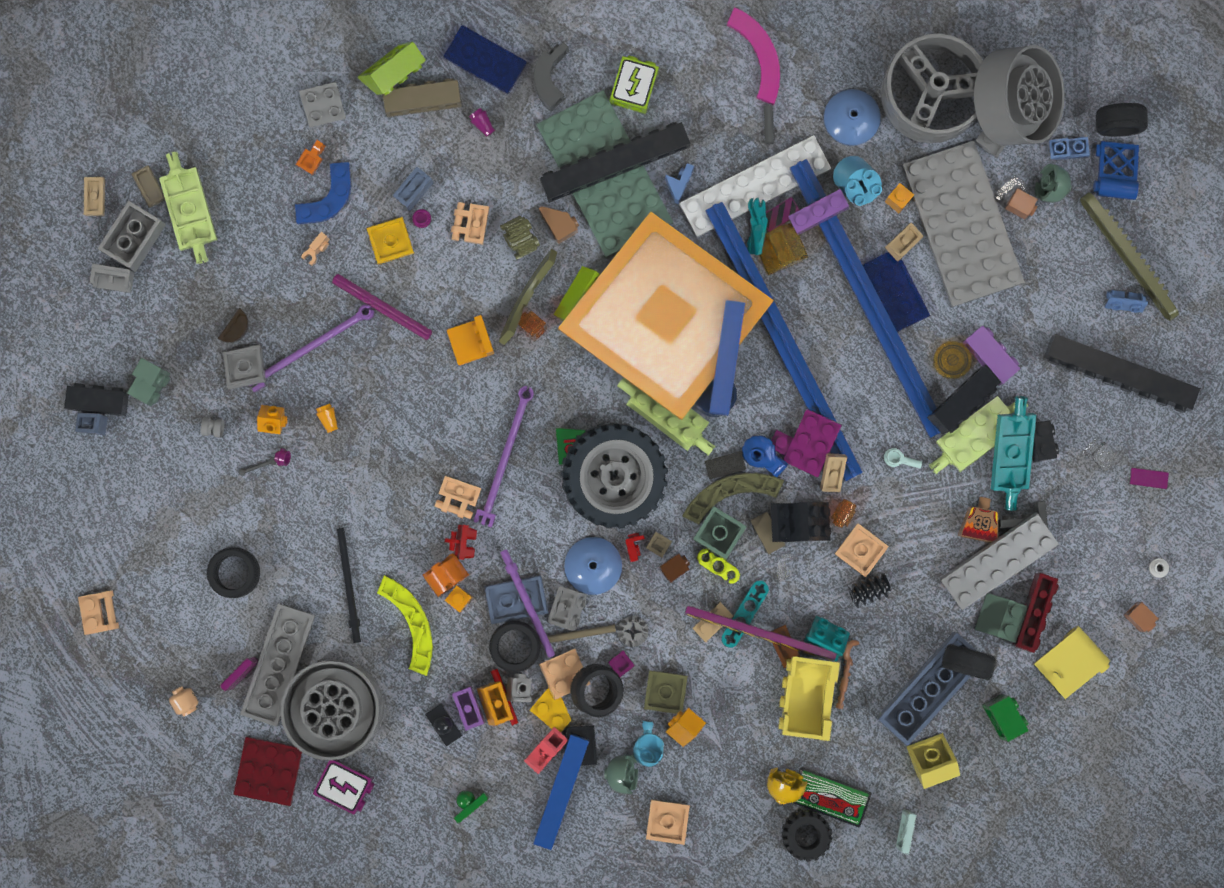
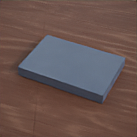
(506, 604)

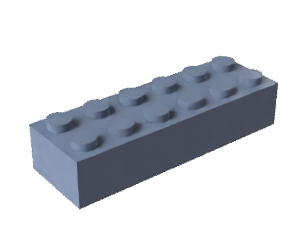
(923, 695)

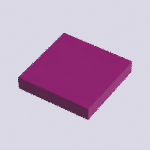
(239, 673)

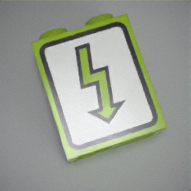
(634, 84)

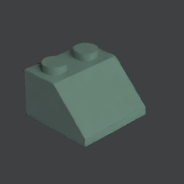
(1001, 618)

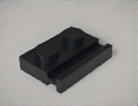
(587, 732)

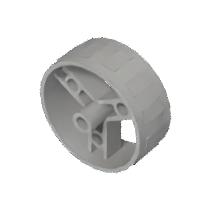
(934, 89)

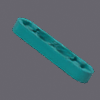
(742, 612)

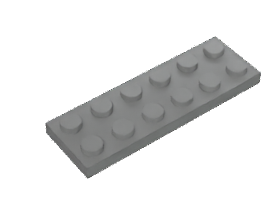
(999, 561)
(277, 664)

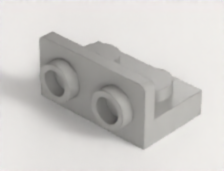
(567, 608)

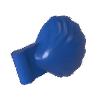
(761, 453)

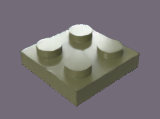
(665, 692)

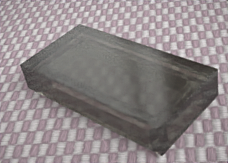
(725, 465)

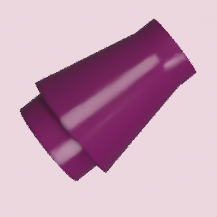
(481, 121)

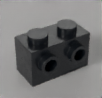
(1044, 445)

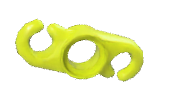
(709, 565)

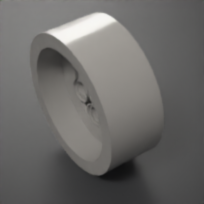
(1019, 95)
(351, 682)

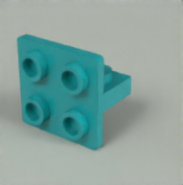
(827, 636)

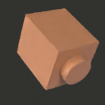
(1021, 204)
(1141, 617)

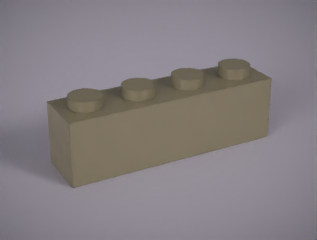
(423, 98)

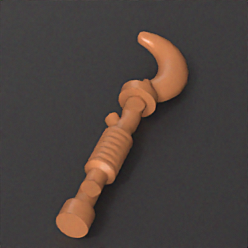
(844, 680)

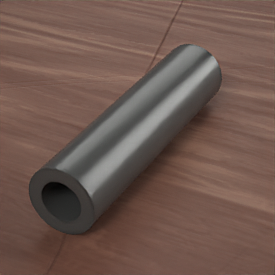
(768, 124)

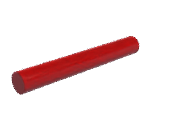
(497, 678)

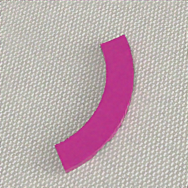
(764, 50)

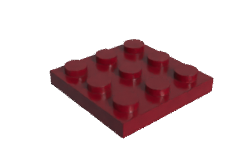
(268, 771)

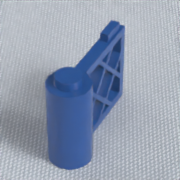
(1117, 185)

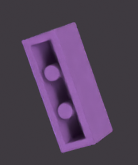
(819, 212)
(991, 353)

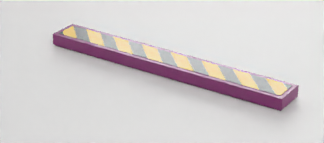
(760, 633)

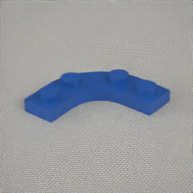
(333, 202)

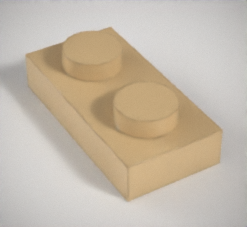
(94, 196)
(904, 241)
(833, 472)
(706, 629)

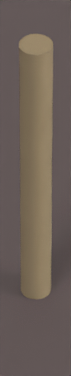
(581, 633)

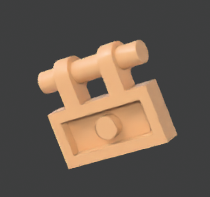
(476, 223)
(458, 491)

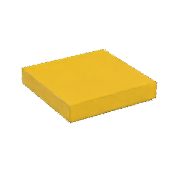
(390, 240)

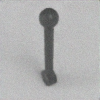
(242, 471)

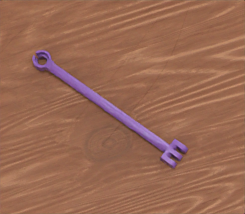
(317, 342)
(486, 513)

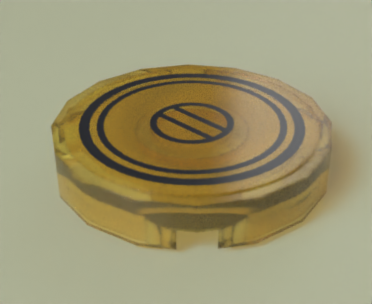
(952, 360)

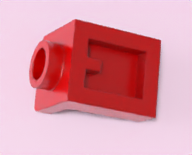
(633, 550)

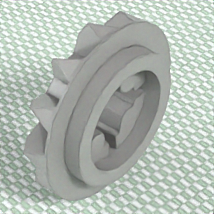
(626, 637)

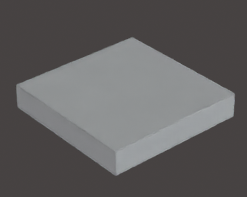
(244, 366)

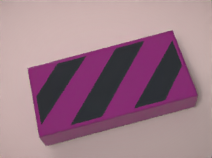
(779, 214)

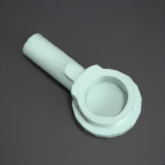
(894, 457)

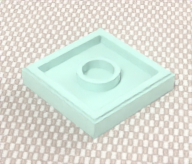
(905, 831)

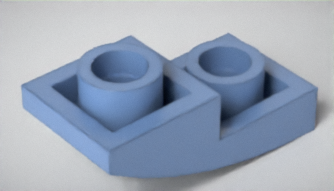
(1069, 148)

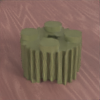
(519, 237)

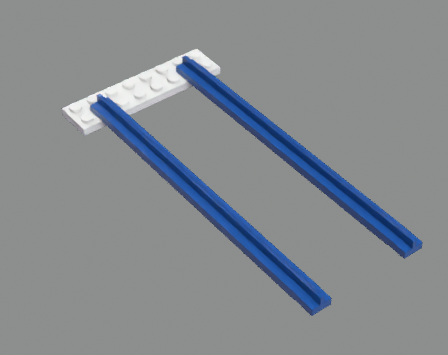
(767, 180)

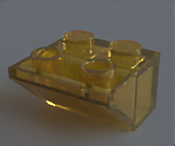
(782, 249)

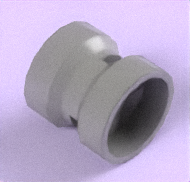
(212, 427)

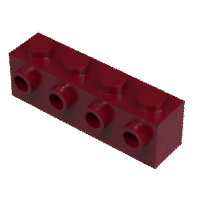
(1039, 605)

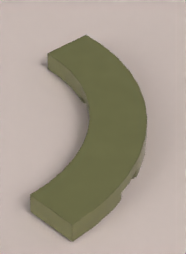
(525, 296)
(731, 486)

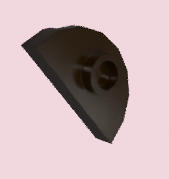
(235, 328)

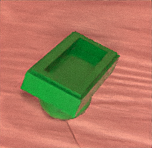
(467, 802)

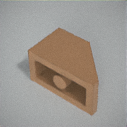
(559, 223)

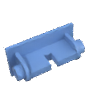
(1134, 302)

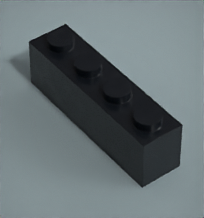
(964, 399)

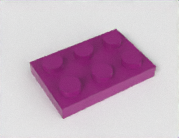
(812, 442)

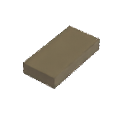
(148, 186)
(763, 528)

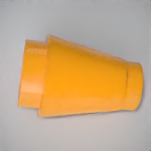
(327, 417)

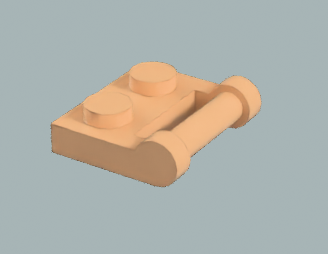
(92, 612)

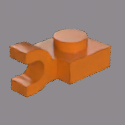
(310, 160)

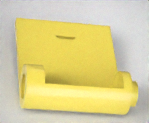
(1074, 660)

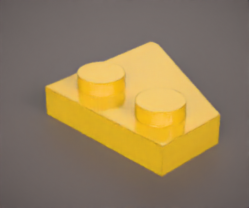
(551, 711)

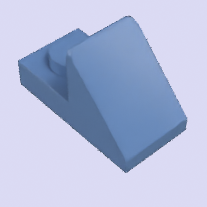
(677, 186)

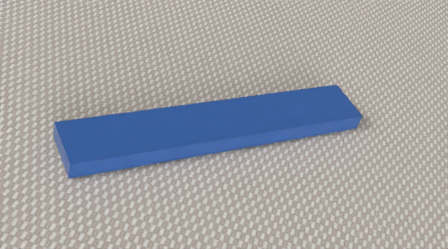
(727, 358)
(561, 791)

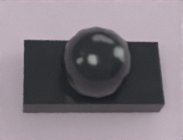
(443, 724)

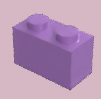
(468, 708)

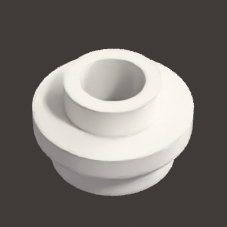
(1153, 568)

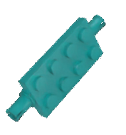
(1013, 452)

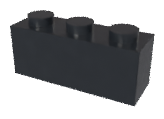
(96, 399)

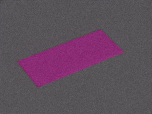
(1149, 478)

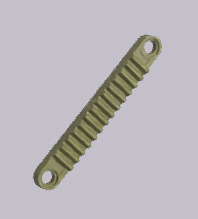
(1129, 256)

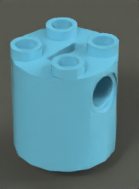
(857, 180)

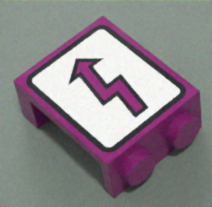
(343, 787)

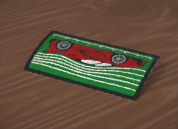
(833, 798)

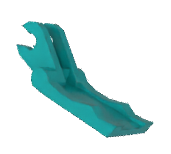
(758, 226)

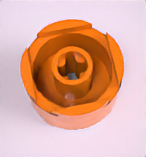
(445, 575)

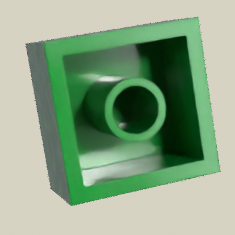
(1005, 717)

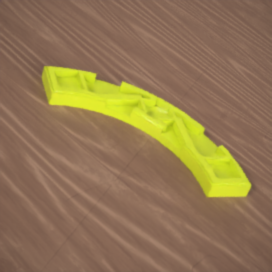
(416, 620)

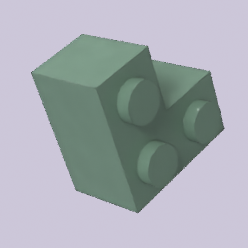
(148, 382)

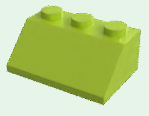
(392, 68)
(576, 291)

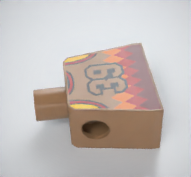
(980, 522)

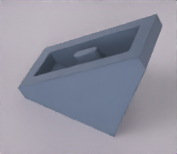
(91, 423)

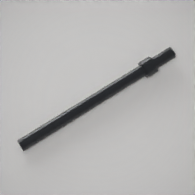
(354, 622)

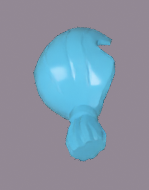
(648, 747)

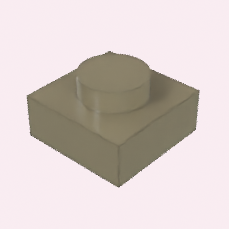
(658, 544)

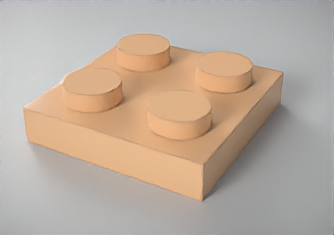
(861, 550)
(560, 672)
(667, 822)

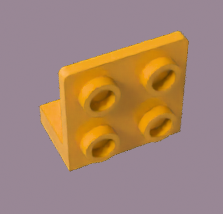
(470, 341)

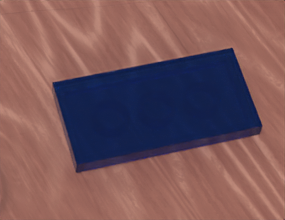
(485, 59)
(896, 291)

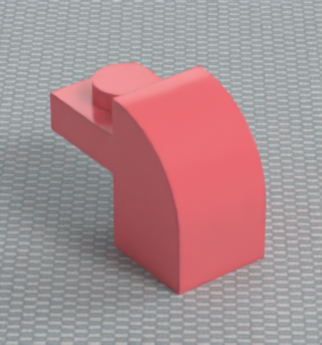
(546, 750)

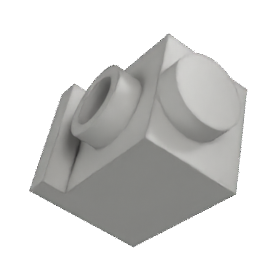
(513, 691)

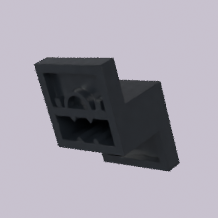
(800, 522)

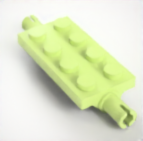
(187, 208)
(684, 432)
(971, 438)

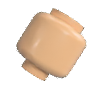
(183, 701)

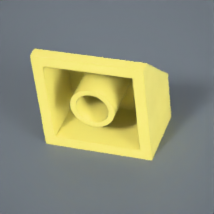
(933, 761)

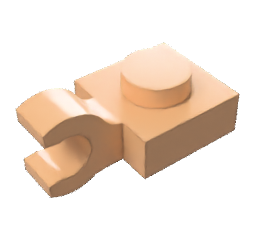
(319, 244)

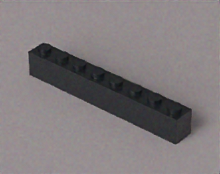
(615, 161)
(1121, 373)

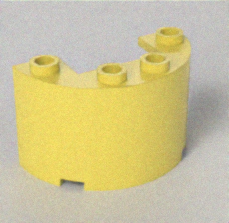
(808, 698)

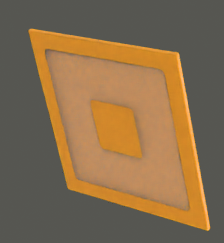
(661, 314)

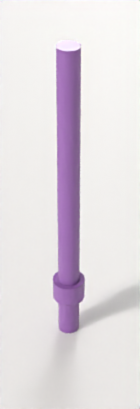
(511, 569)

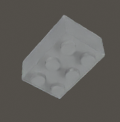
(132, 236)

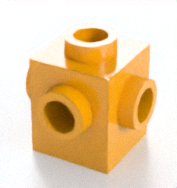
(271, 419)

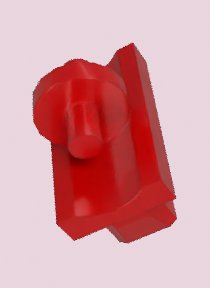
(463, 533)

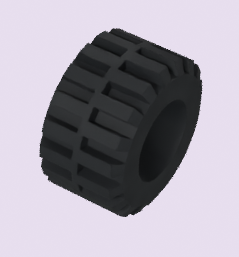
(818, 847)

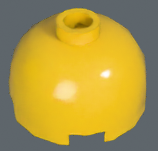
(786, 786)

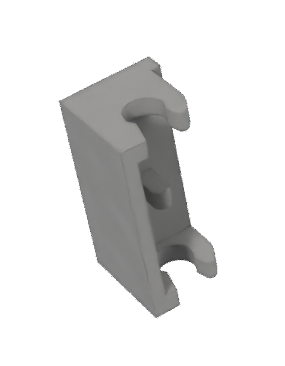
(112, 278)

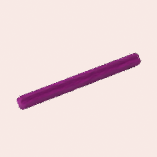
(382, 307)

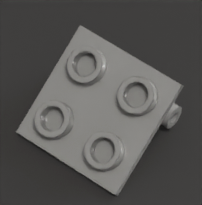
(322, 104)

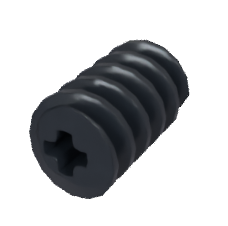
(869, 590)

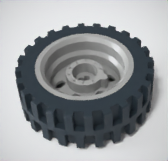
(640, 494)

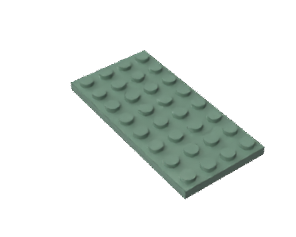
(615, 205)

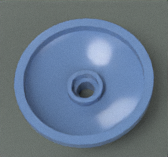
(850, 129)
(593, 580)

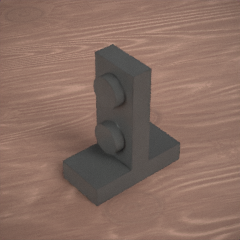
(1009, 521)

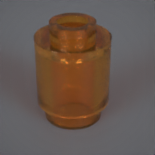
(843, 513)

